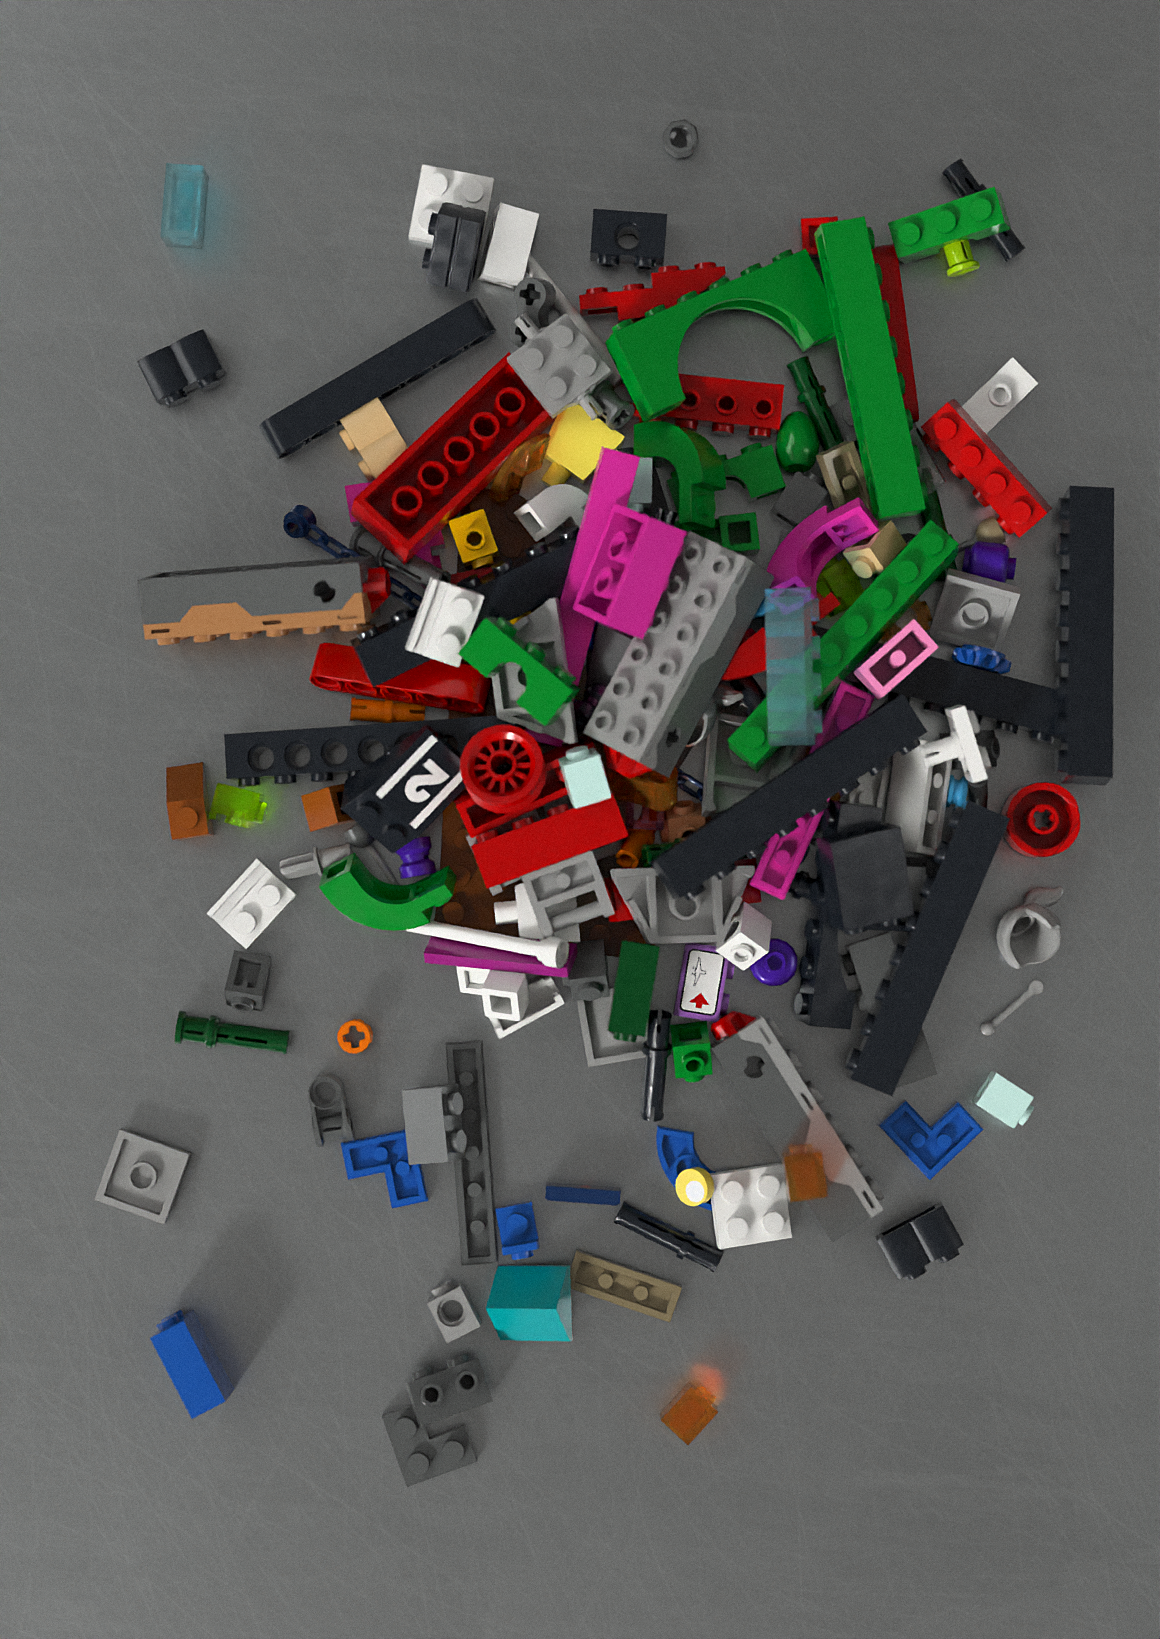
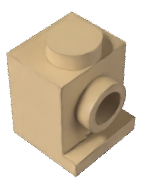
(875, 551)

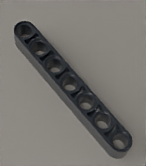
(377, 377)

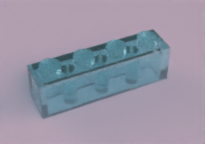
(790, 666)

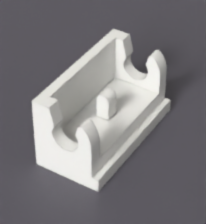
(508, 246)
(543, 999)

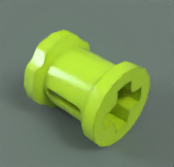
(960, 258)

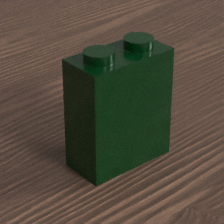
(633, 990)

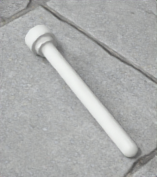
(564, 306)
(550, 951)

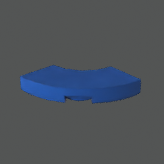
(678, 1153)

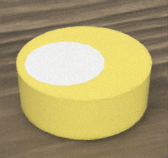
(694, 1186)

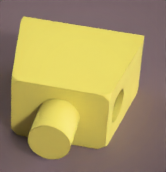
(577, 446)

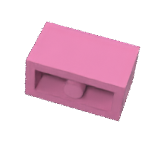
(896, 659)

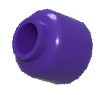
(990, 561)
(777, 965)

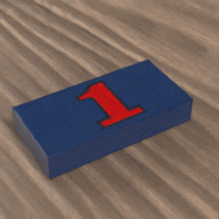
(583, 1193)

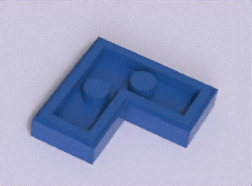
(931, 1145)
(388, 1155)

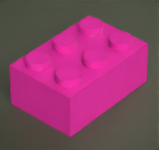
(629, 571)

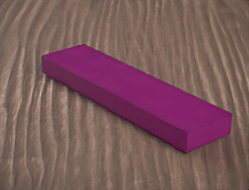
(464, 954)

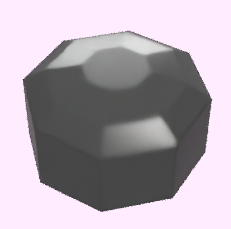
(680, 138)

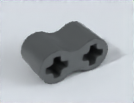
(536, 308)

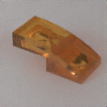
(520, 463)

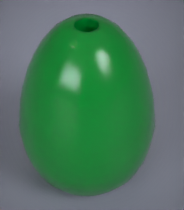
(797, 443)

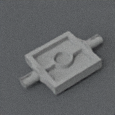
(559, 366)

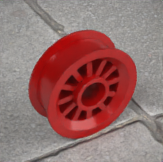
(488, 740)

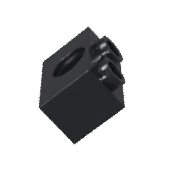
(612, 224)

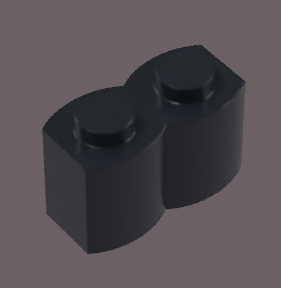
(181, 368)
(920, 1241)

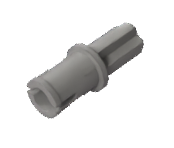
(313, 861)

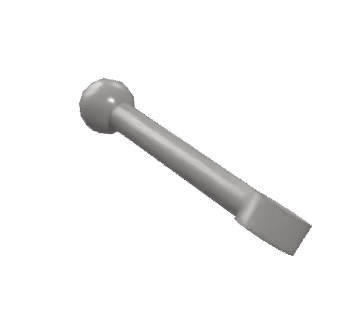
(1034, 988)

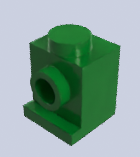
(691, 1057)

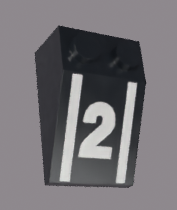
(404, 789)

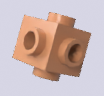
(682, 820)

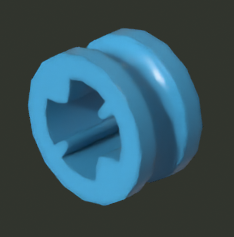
(957, 791)

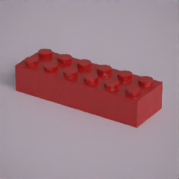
(450, 462)

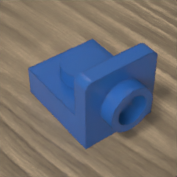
(518, 1230)

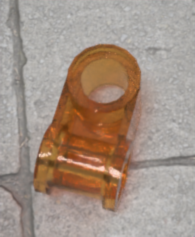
(647, 789)

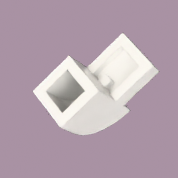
(552, 508)
(503, 992)

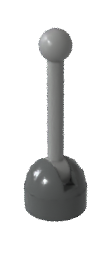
(361, 838)

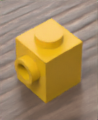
(474, 539)

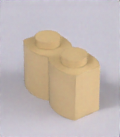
(374, 437)

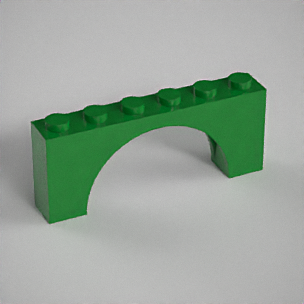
(649, 349)

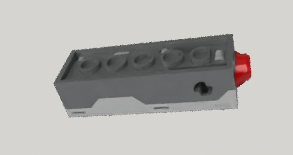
(680, 660)
(791, 1115)

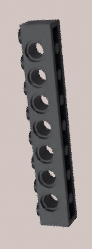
(244, 748)

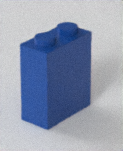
(191, 1362)

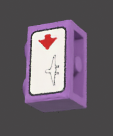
(702, 983)

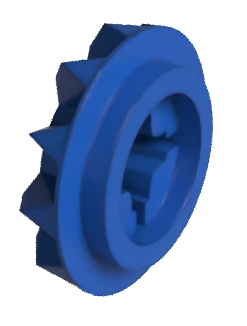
(982, 658)

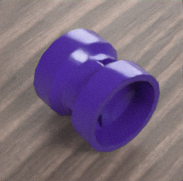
(416, 858)

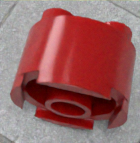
(1061, 819)

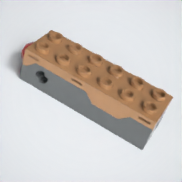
(262, 598)

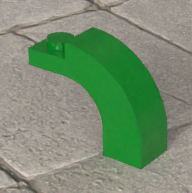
(696, 464)
(382, 904)

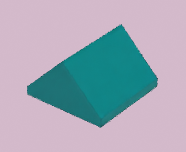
(531, 1303)

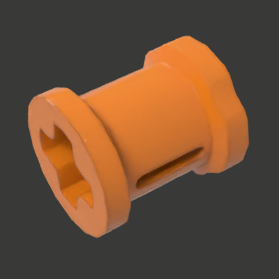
(349, 1045)

